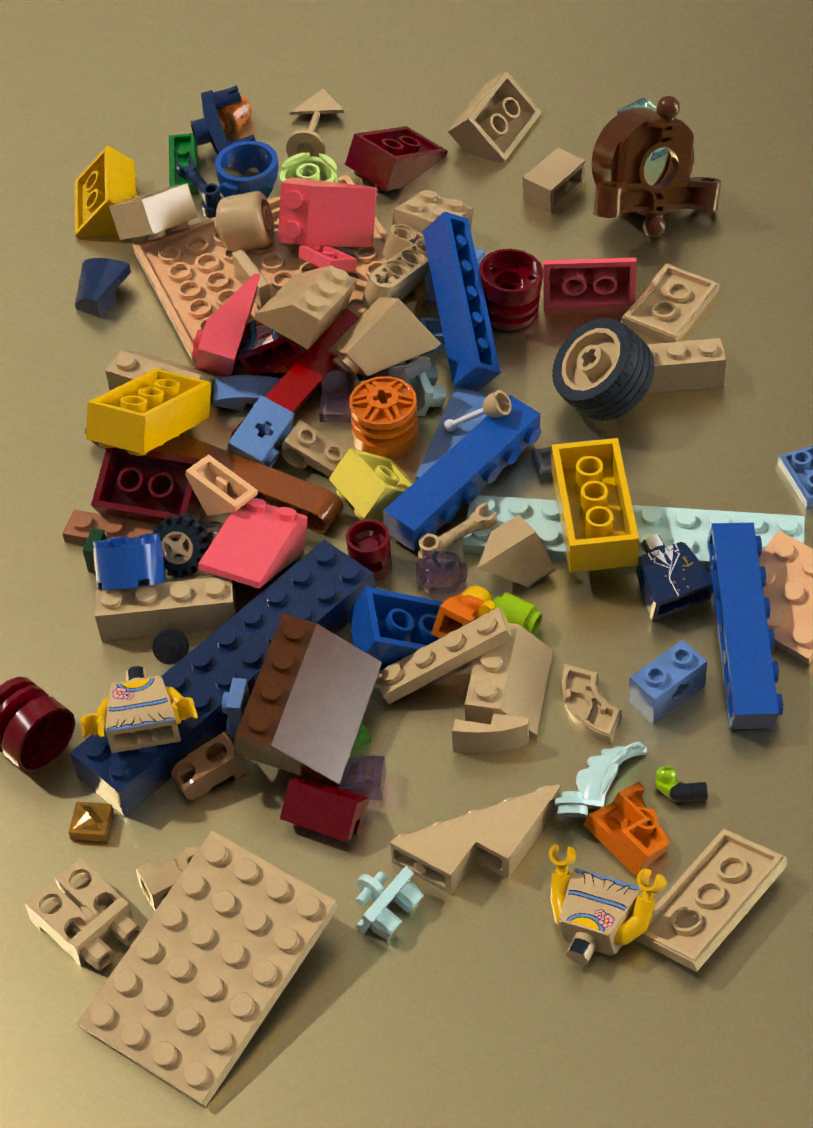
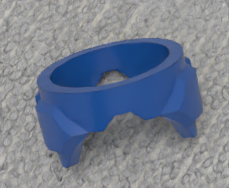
(242, 157)

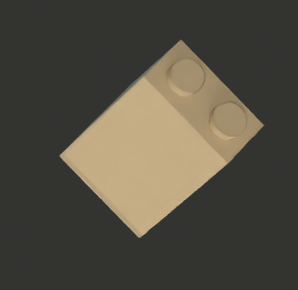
(382, 338)

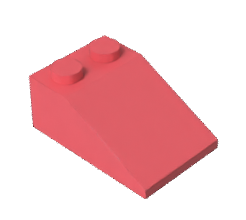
(326, 213)
(220, 340)
(256, 543)

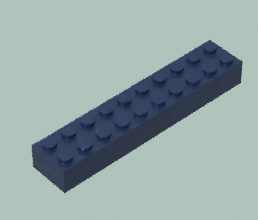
(313, 589)

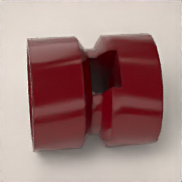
(370, 546)

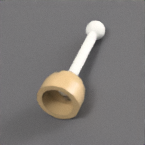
(494, 405)

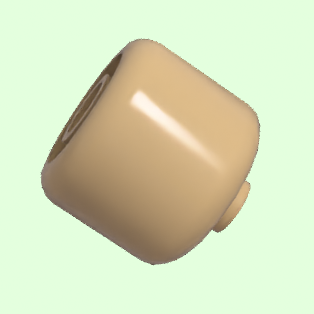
(245, 221)

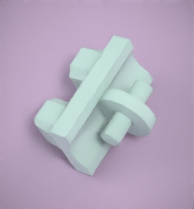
(426, 392)
(378, 916)

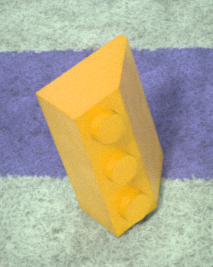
(102, 184)

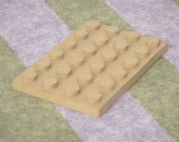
(208, 967)

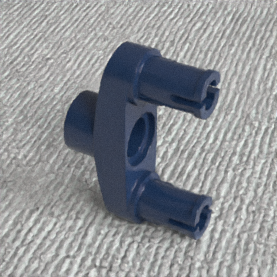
(210, 128)

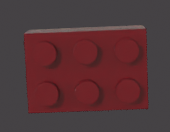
(145, 486)

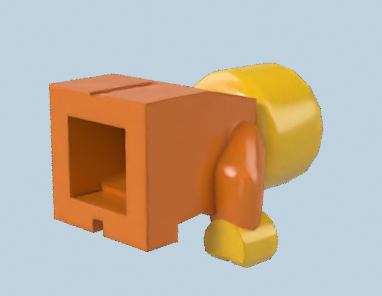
(462, 609)

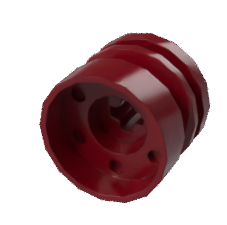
(511, 288)
(32, 725)

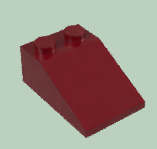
(392, 156)

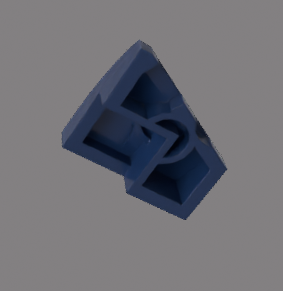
(98, 284)

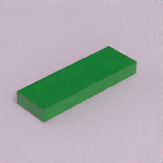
(181, 148)

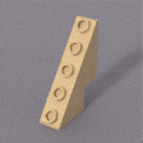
(491, 836)

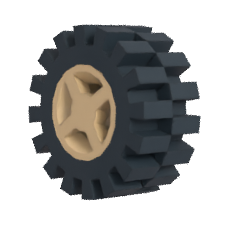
(173, 534)

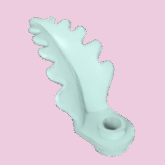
(595, 781)

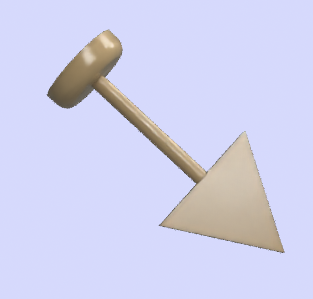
(307, 139)

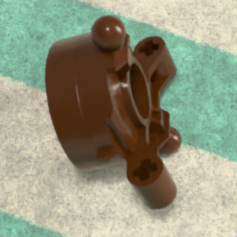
(620, 164)

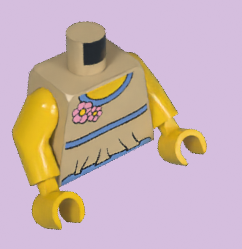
(139, 713)
(599, 910)

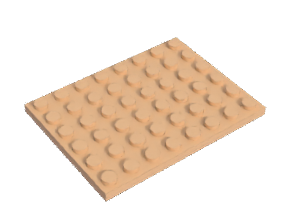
(197, 273)

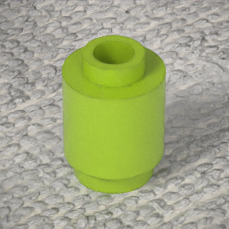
(519, 612)

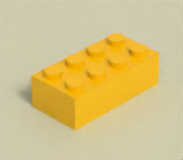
(148, 411)
(594, 505)

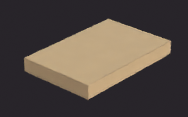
(670, 304)

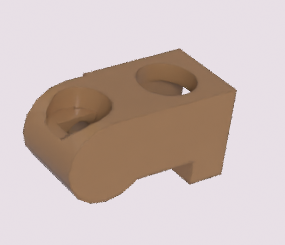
(207, 767)

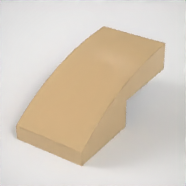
(501, 735)

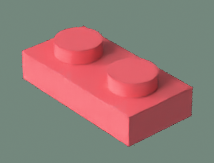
(325, 256)

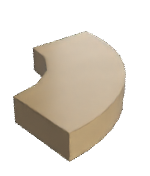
(587, 705)

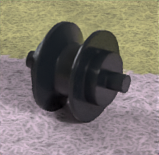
(170, 646)

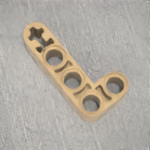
(403, 270)

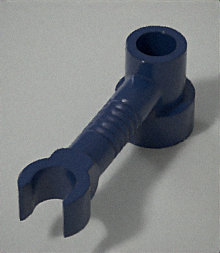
(209, 192)

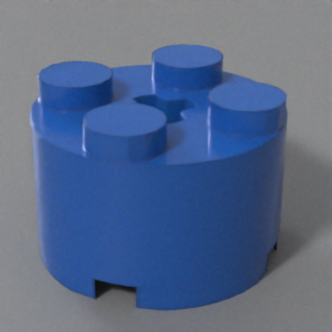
(128, 561)

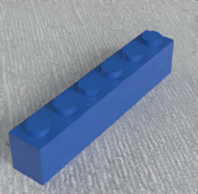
(461, 302)
(461, 474)
(743, 626)

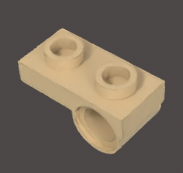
(311, 447)

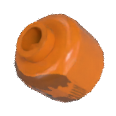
(235, 116)

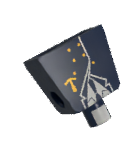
(671, 577)

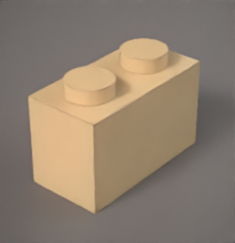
(553, 180)

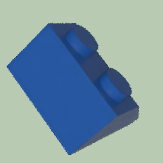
(392, 624)

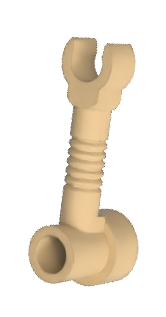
(475, 522)

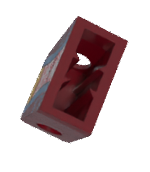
(266, 349)

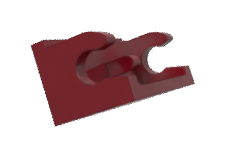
(323, 808)

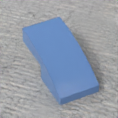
(238, 390)

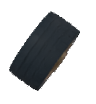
(603, 369)

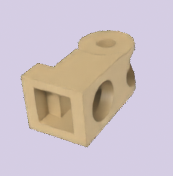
(159, 880)

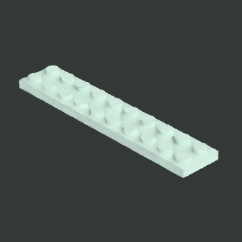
(672, 525)

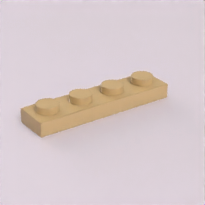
(444, 655)

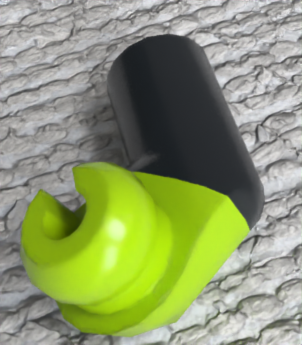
(678, 791)

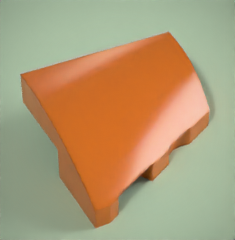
(629, 829)

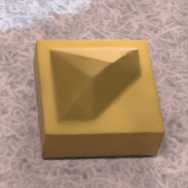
(91, 821)

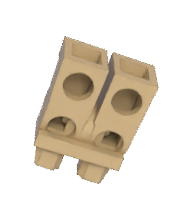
(83, 915)

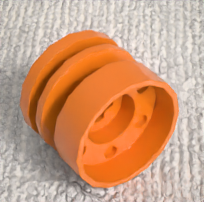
(384, 417)

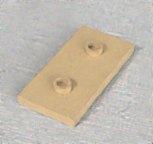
(711, 898)

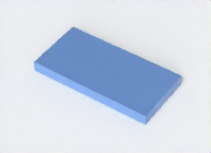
(460, 404)

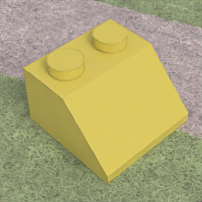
(369, 483)

